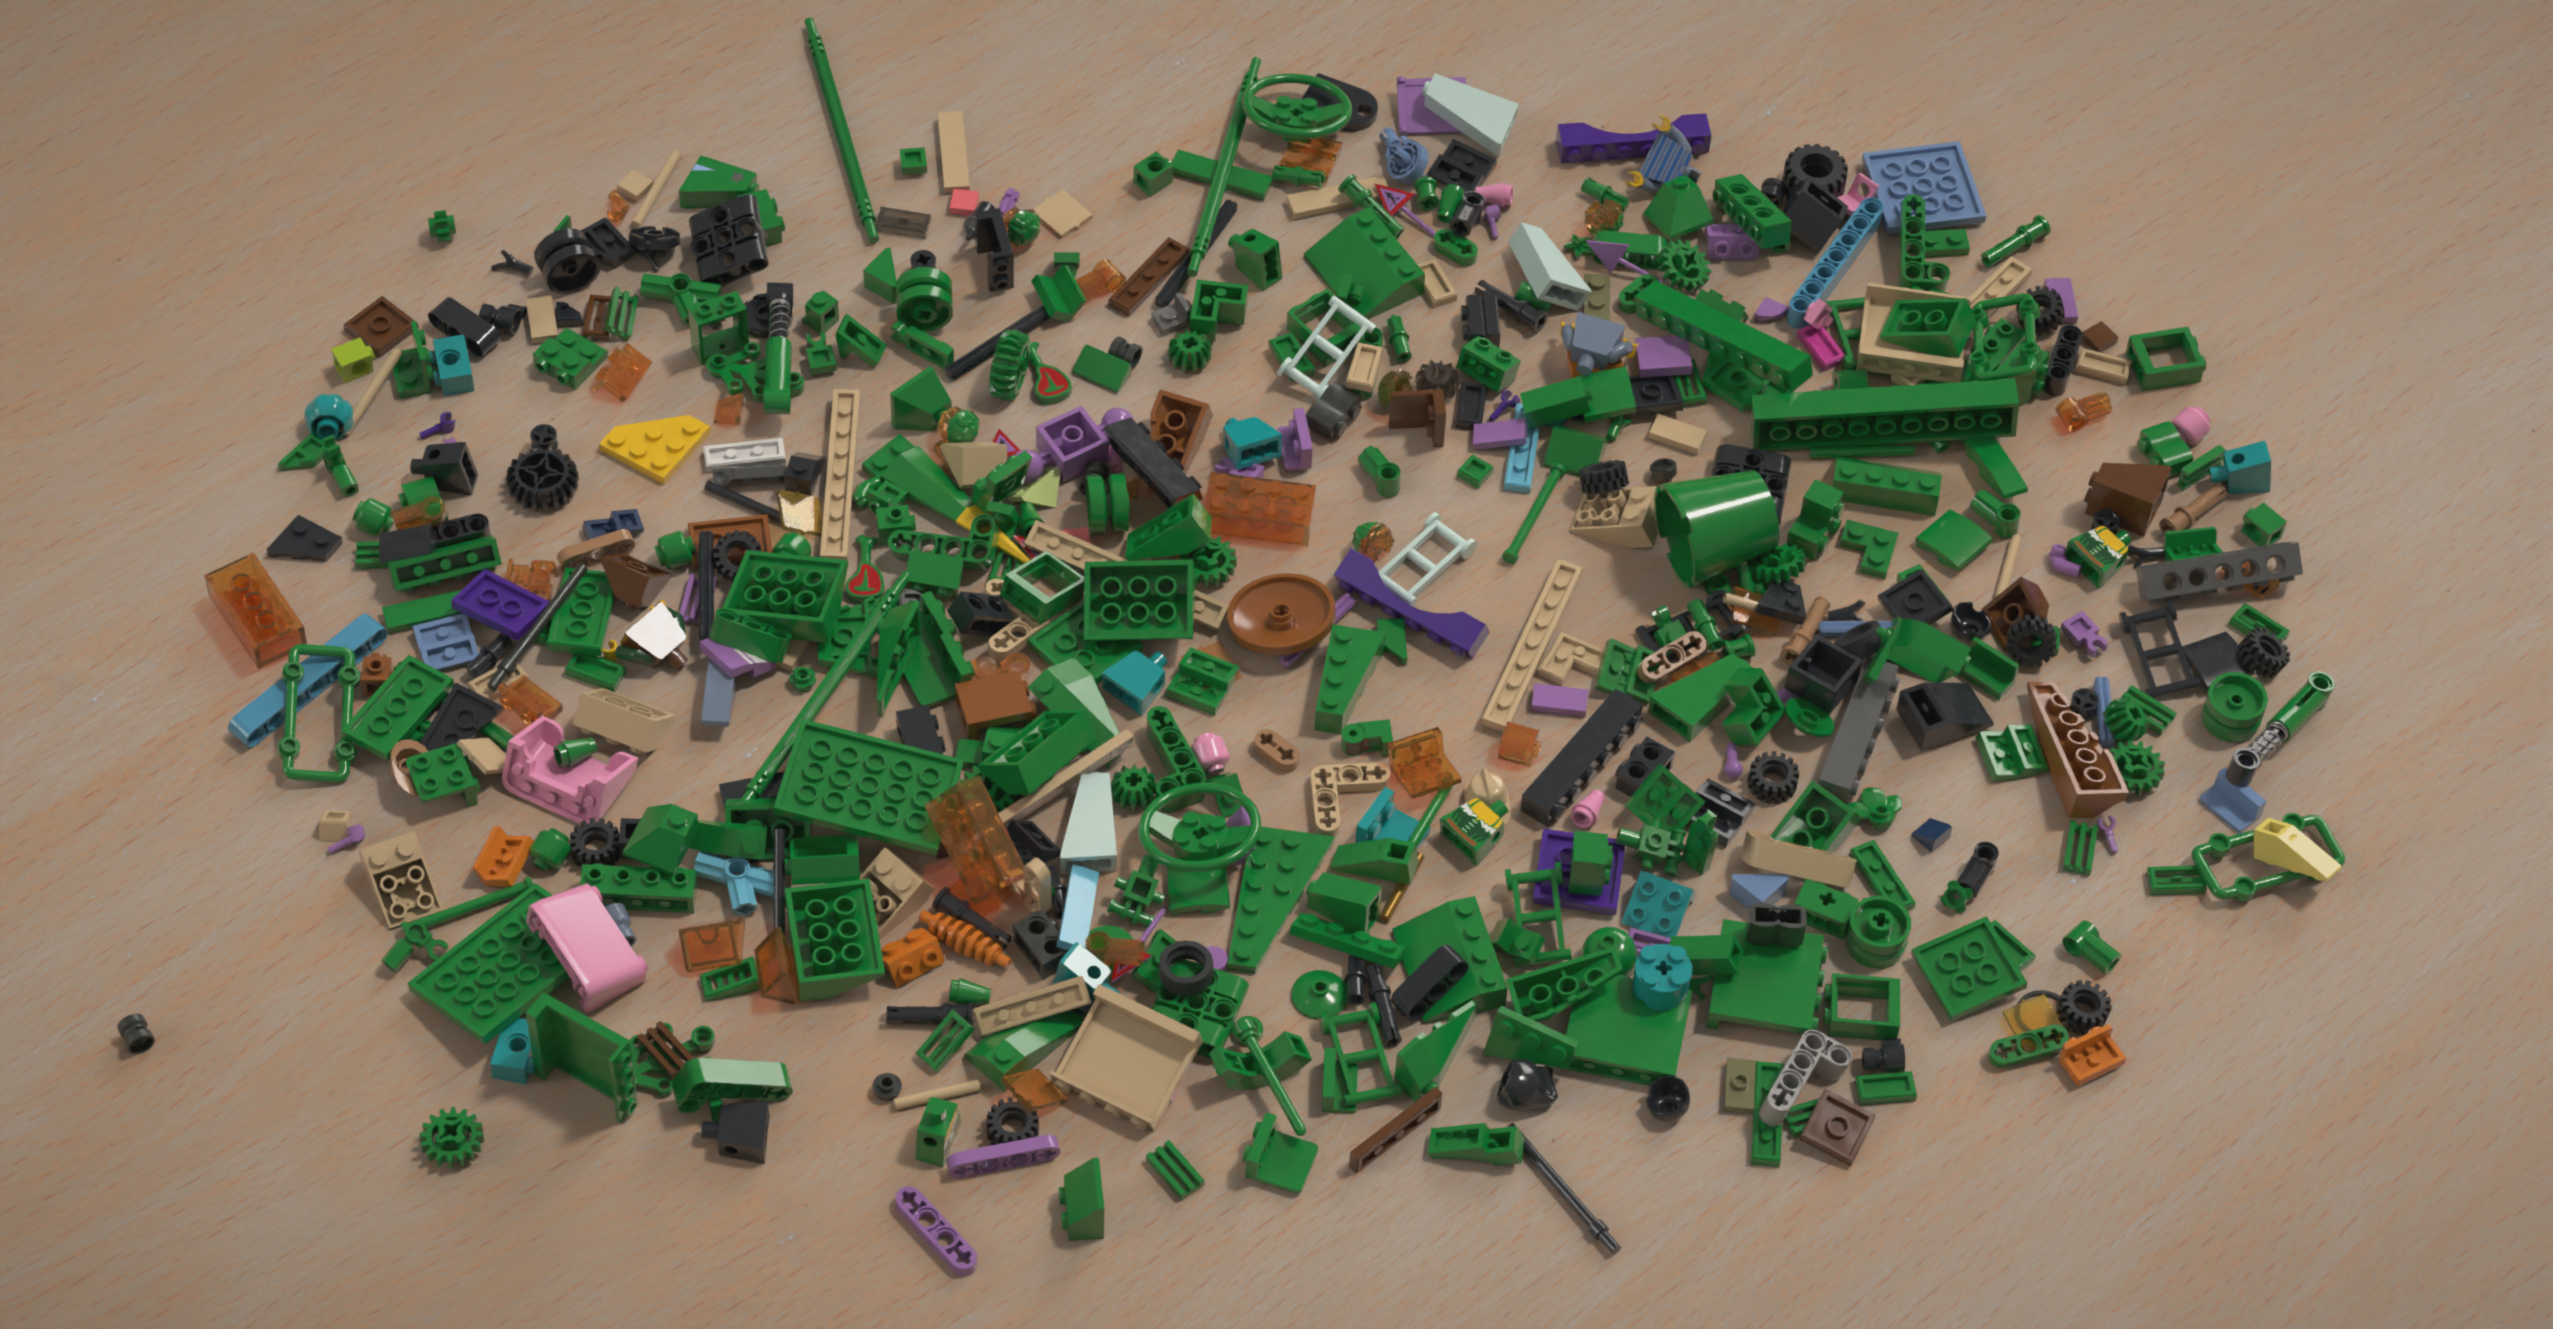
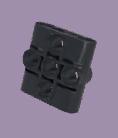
(728, 241)
(1771, 466)

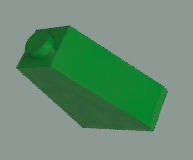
(1345, 901)

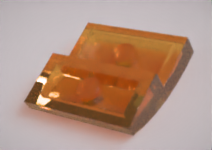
(1313, 155)

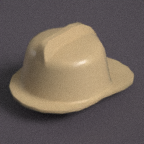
(1488, 788)

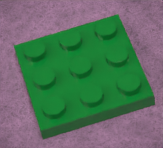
(1065, 640)
(1969, 968)

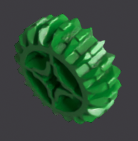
(1009, 365)

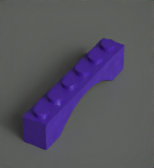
(1585, 143)
(1456, 629)

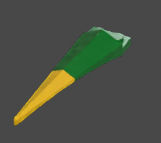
(930, 486)

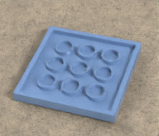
(1933, 172)

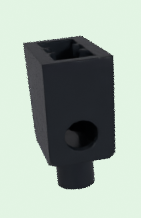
(449, 466)
(741, 1131)

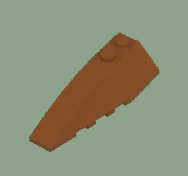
(2077, 763)

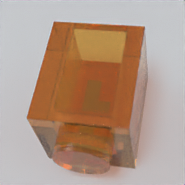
(1519, 744)

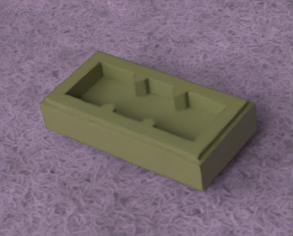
(1739, 1085)

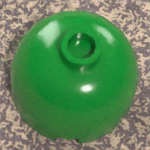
(1613, 937)

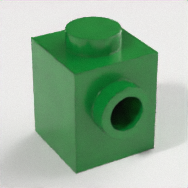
(892, 519)

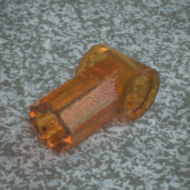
(1103, 277)
(2078, 412)
(417, 515)
(1114, 949)

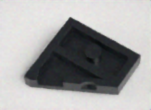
(608, 242)
(1783, 602)

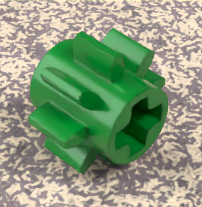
(442, 226)

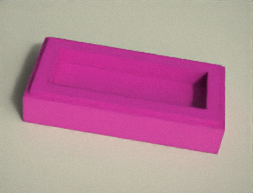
(1821, 347)

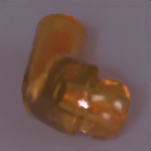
(619, 207)

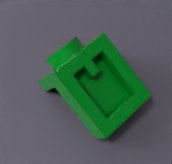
(1005, 517)

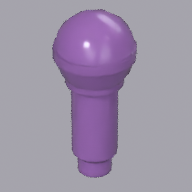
(1733, 768)

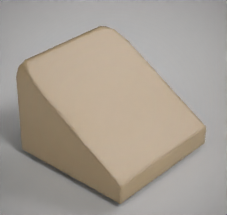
(334, 825)

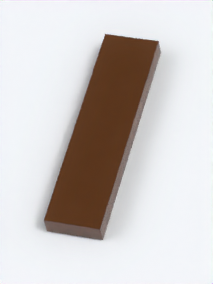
(1148, 277)
(1395, 1130)

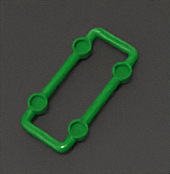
(2030, 351)
(289, 747)
(2245, 887)

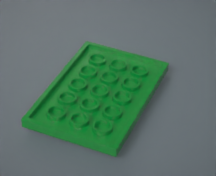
(865, 785)
(493, 972)

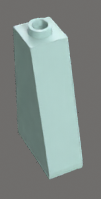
(1472, 111)
(1547, 268)
(1091, 829)

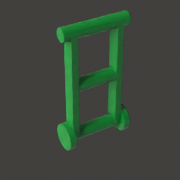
(1848, 361)
(1556, 877)
(1371, 1016)

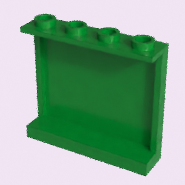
(1772, 986)
(1624, 1036)
(582, 1050)

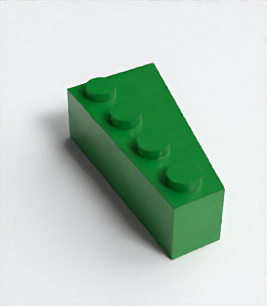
(1347, 668)

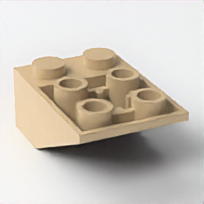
(1619, 517)
(400, 879)
(895, 890)

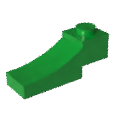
(1477, 1142)

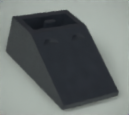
(1941, 712)

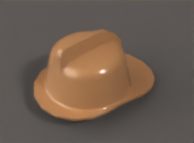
(398, 768)

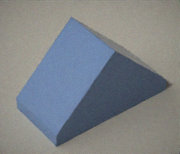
(1758, 888)

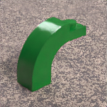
(1285, 1054)

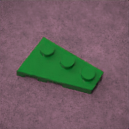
(1520, 1037)

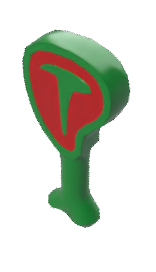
(1051, 383)
(868, 579)

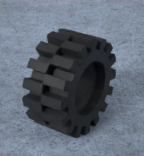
(2053, 316)
(1603, 477)
(725, 544)
(2027, 627)
(2264, 652)
(1776, 765)
(595, 831)
(2088, 995)
(1008, 1111)

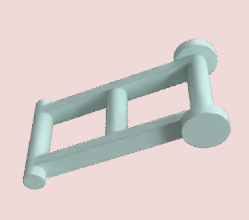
(1288, 365)
(1431, 525)

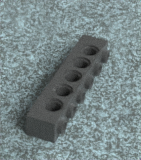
(2287, 567)

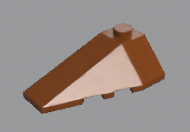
(1179, 426)

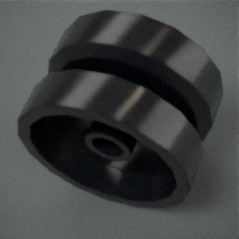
(567, 261)

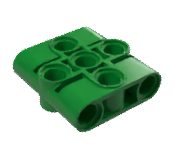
(1220, 998)

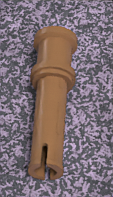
(2185, 516)
(1800, 638)

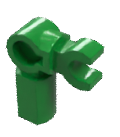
(337, 467)
(416, 935)

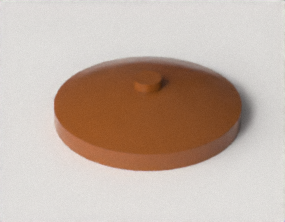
(1281, 614)

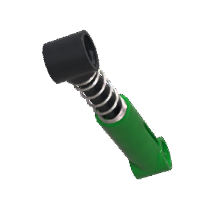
(778, 350)
(2281, 728)

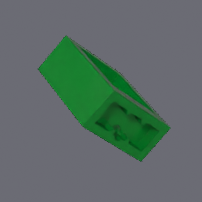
(1312, 308)
(708, 312)
(2168, 376)
(1033, 602)
(822, 859)
(1866, 987)

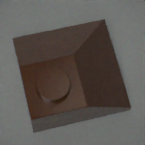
(634, 580)
(2014, 602)

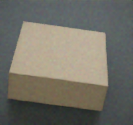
(635, 185)

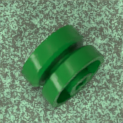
(924, 298)
(1107, 503)
(2234, 707)
(1878, 932)

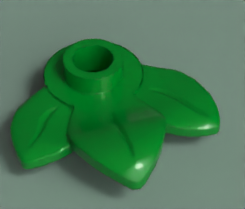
(1877, 807)

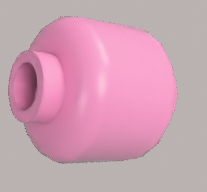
(2192, 424)
(1210, 753)

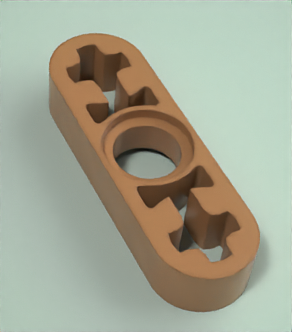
(611, 544)
(1676, 647)

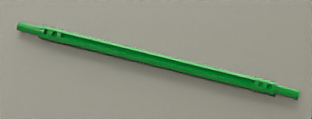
(841, 130)
(1221, 173)
(824, 690)

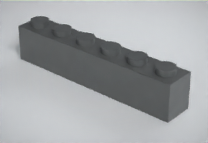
(1857, 731)

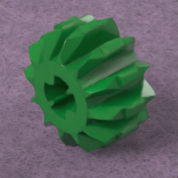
(1189, 351)
(2125, 719)
(1133, 787)

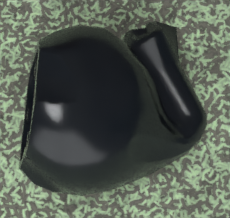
(1526, 1086)

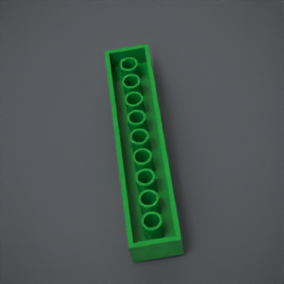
(1884, 415)

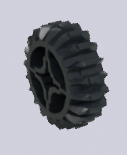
(542, 479)

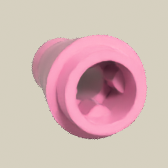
(1497, 194)
(1587, 810)

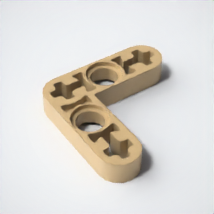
(1022, 623)
(1336, 784)
(1035, 889)

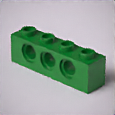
(1752, 211)

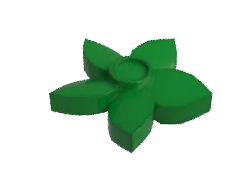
(1579, 246)

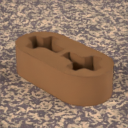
(1274, 752)

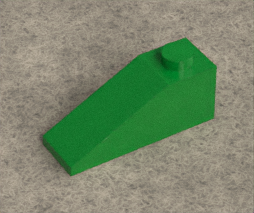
(731, 839)

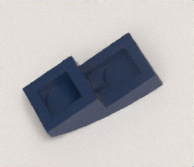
(618, 520)

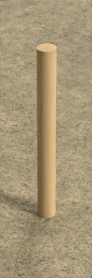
(656, 189)
(374, 386)

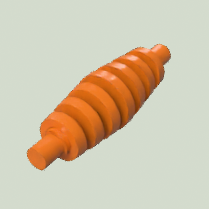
(965, 939)

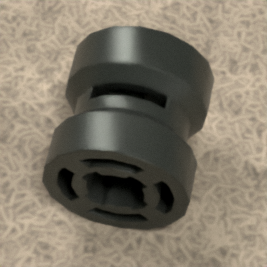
(1125, 351)
(1094, 468)
(136, 1035)

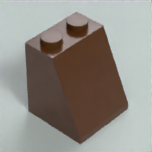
(2130, 491)

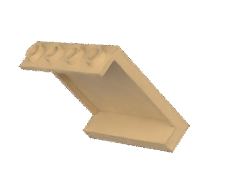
(1893, 359)
(1127, 1059)

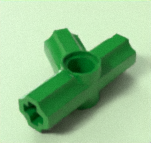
(679, 290)

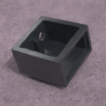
(1823, 673)

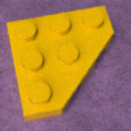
(656, 445)

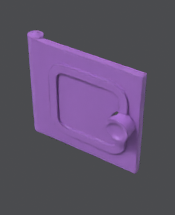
(1413, 115)

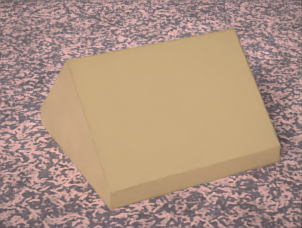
(973, 460)

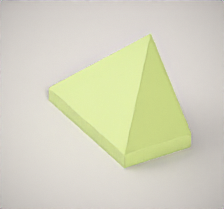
(1042, 491)

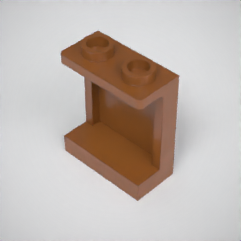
(993, 702)

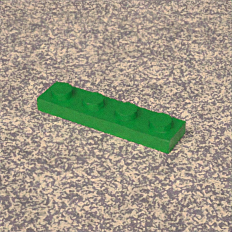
(1347, 940)

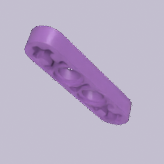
(1003, 1156)
(934, 1232)

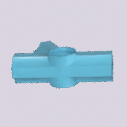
(740, 887)

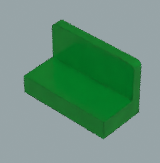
(1060, 294)
(1990, 669)
(1334, 1086)

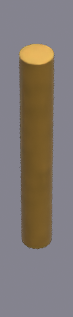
(1397, 895)

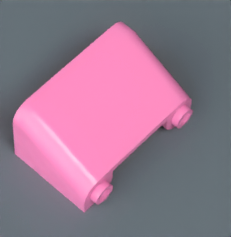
(572, 792)
(587, 945)

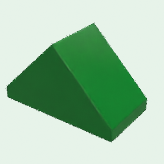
(881, 277)

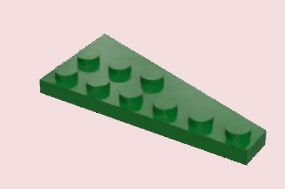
(1270, 890)

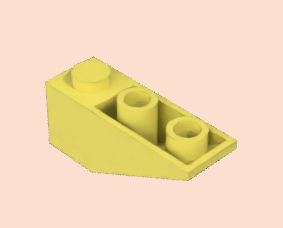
(2289, 848)

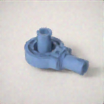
(1404, 157)

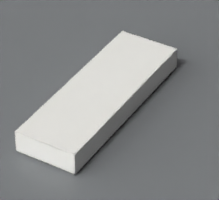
(744, 453)

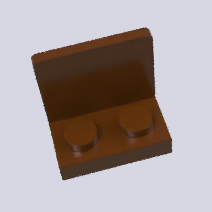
(1419, 410)

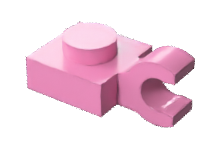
(1818, 314)

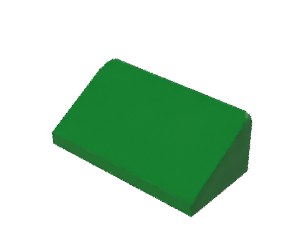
(1102, 368)

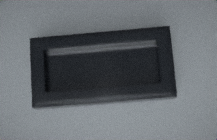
(1471, 405)

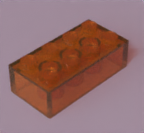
(1260, 508)
(255, 610)
(976, 840)

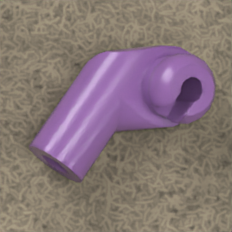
(2061, 563)

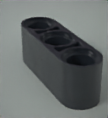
(455, 320)
(2062, 360)
(460, 530)
(1429, 982)

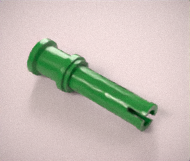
(1363, 199)
(2024, 236)

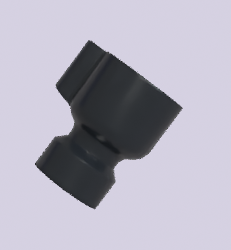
(505, 317)
(1889, 1057)

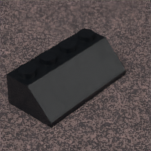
(1150, 462)

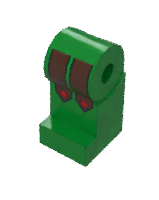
(1366, 737)

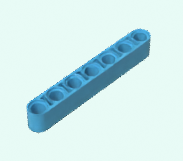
(1836, 260)
(268, 710)

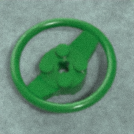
(1297, 118)
(1198, 839)

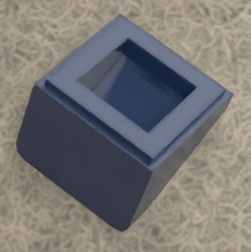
(1932, 834)

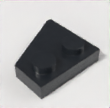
(305, 541)

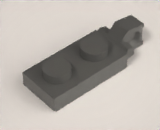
(748, 472)

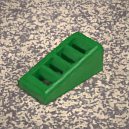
(743, 986)

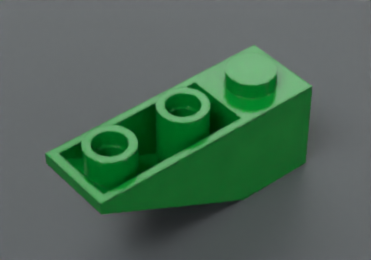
(1379, 859)

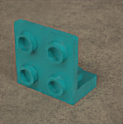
(1385, 821)
(1657, 905)

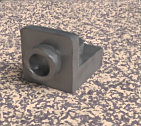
(1173, 317)

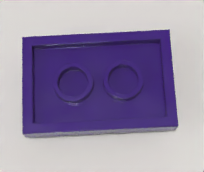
(499, 604)

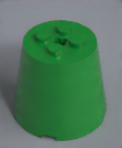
(1715, 523)

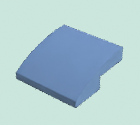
(446, 642)

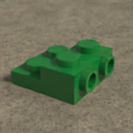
(569, 358)
(1001, 481)

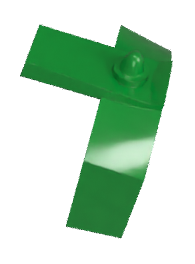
(1920, 651)

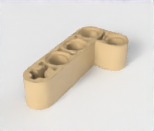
(1797, 860)

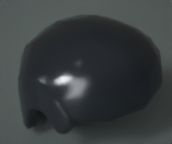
(1968, 623)
(1668, 1098)

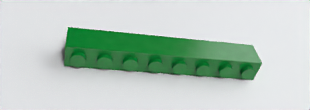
(1723, 336)

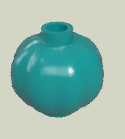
(325, 414)

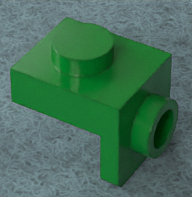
(886, 496)

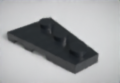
(460, 718)

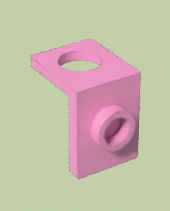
(1853, 198)

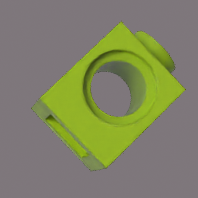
(353, 359)

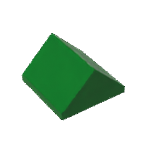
(1574, 449)

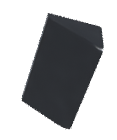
(406, 543)

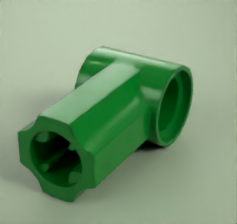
(1382, 472)
(2003, 516)
(2086, 942)

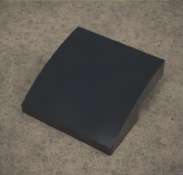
(1462, 166)
(2215, 657)
(1729, 807)
(1031, 842)

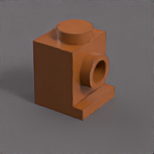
(375, 670)

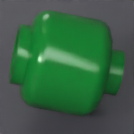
(373, 517)
(792, 544)
(674, 550)
(549, 849)

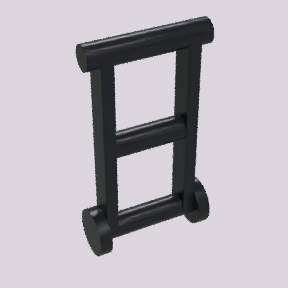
(1713, 602)
(2169, 614)

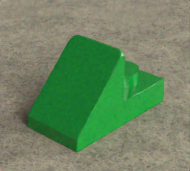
(855, 338)
(1516, 941)

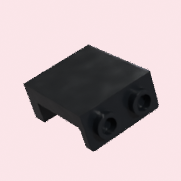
(993, 237)

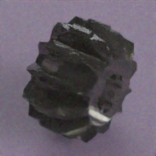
(1438, 376)

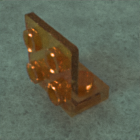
(1421, 763)

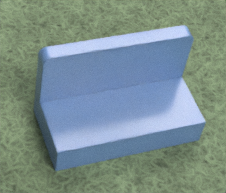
(2233, 804)

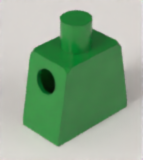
(1257, 257)

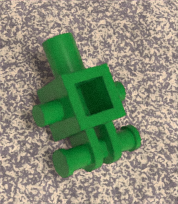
(1652, 846)
(1138, 893)

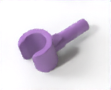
(1491, 214)
(2109, 832)
(356, 835)

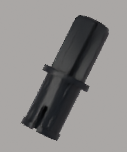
(489, 655)
(1059, 894)
(1355, 981)

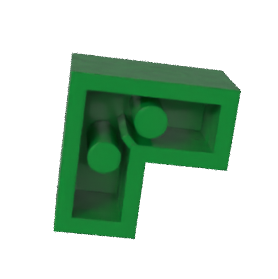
(1217, 303)
(1817, 519)
(1756, 706)
(1590, 863)

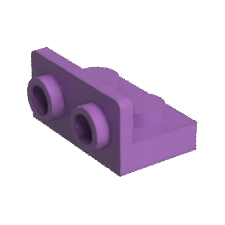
(1729, 242)
(1296, 442)

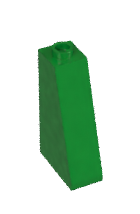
(1697, 698)

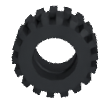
(1815, 162)

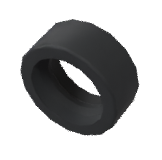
(1861, 640)
(1190, 985)

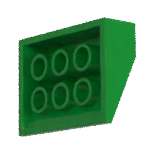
(1374, 257)
(790, 592)
(1139, 600)
(1464, 929)
(833, 937)

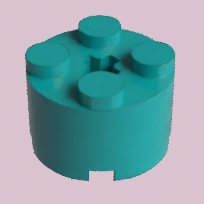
(1662, 976)

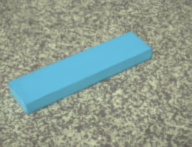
(1522, 459)
(1077, 907)

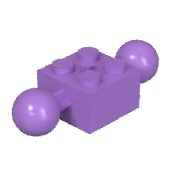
(1071, 442)

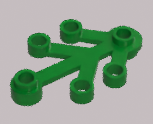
(722, 366)
(698, 1034)

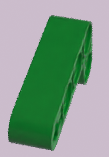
(1915, 244)
(944, 543)
(1173, 758)
(729, 1079)

